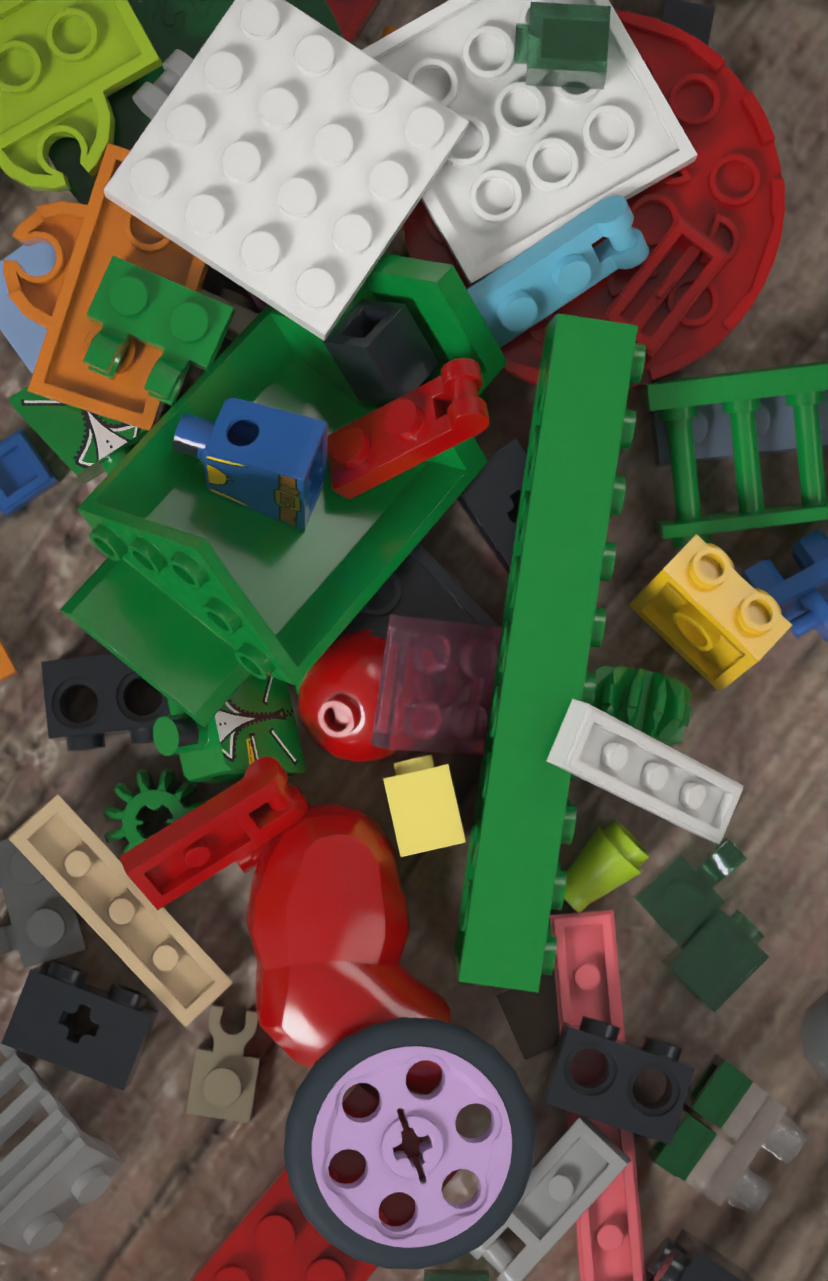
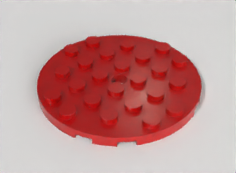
(727, 194)

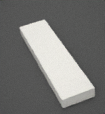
(644, 771)

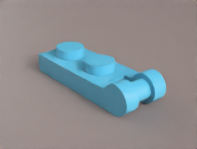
(559, 268)

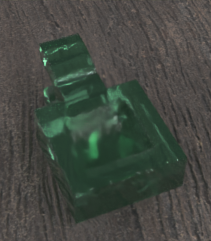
(684, 895)

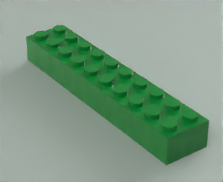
(545, 649)

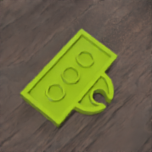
(57, 80)

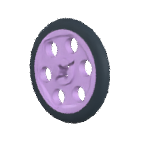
(321, 1128)

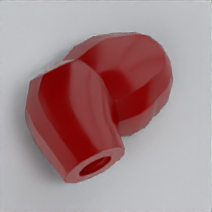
(332, 938)

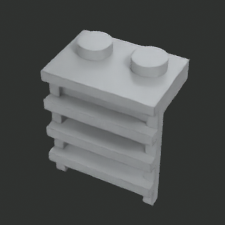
(51, 1168)

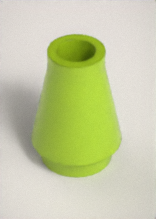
(603, 865)

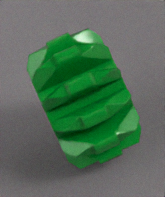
(644, 701)
(149, 798)

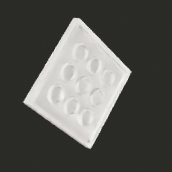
(528, 149)
(286, 160)

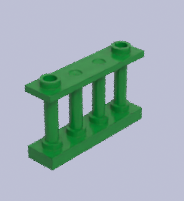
(740, 397)

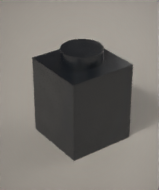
(381, 351)

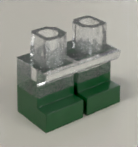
(720, 1164)

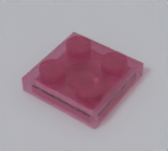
(435, 685)

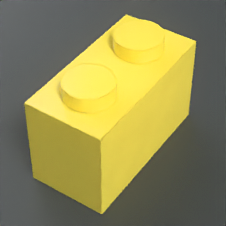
(423, 806)

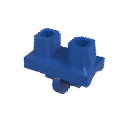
(803, 595)

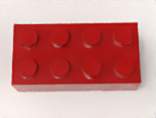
(281, 1245)

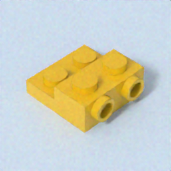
(711, 613)

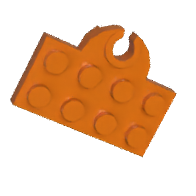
(84, 244)

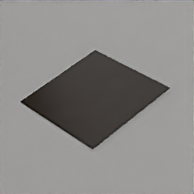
(532, 1017)

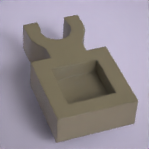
(225, 1076)

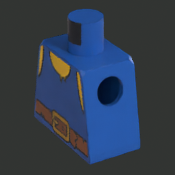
(260, 458)

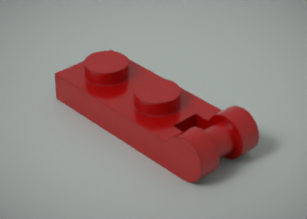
(408, 430)
(215, 833)

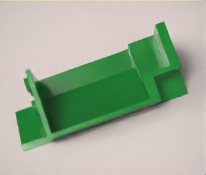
(221, 592)

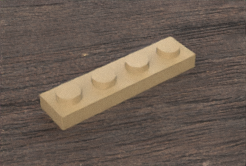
(118, 911)

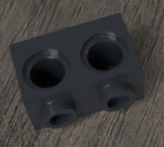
(112, 685)
(611, 1095)

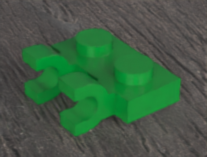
(160, 315)

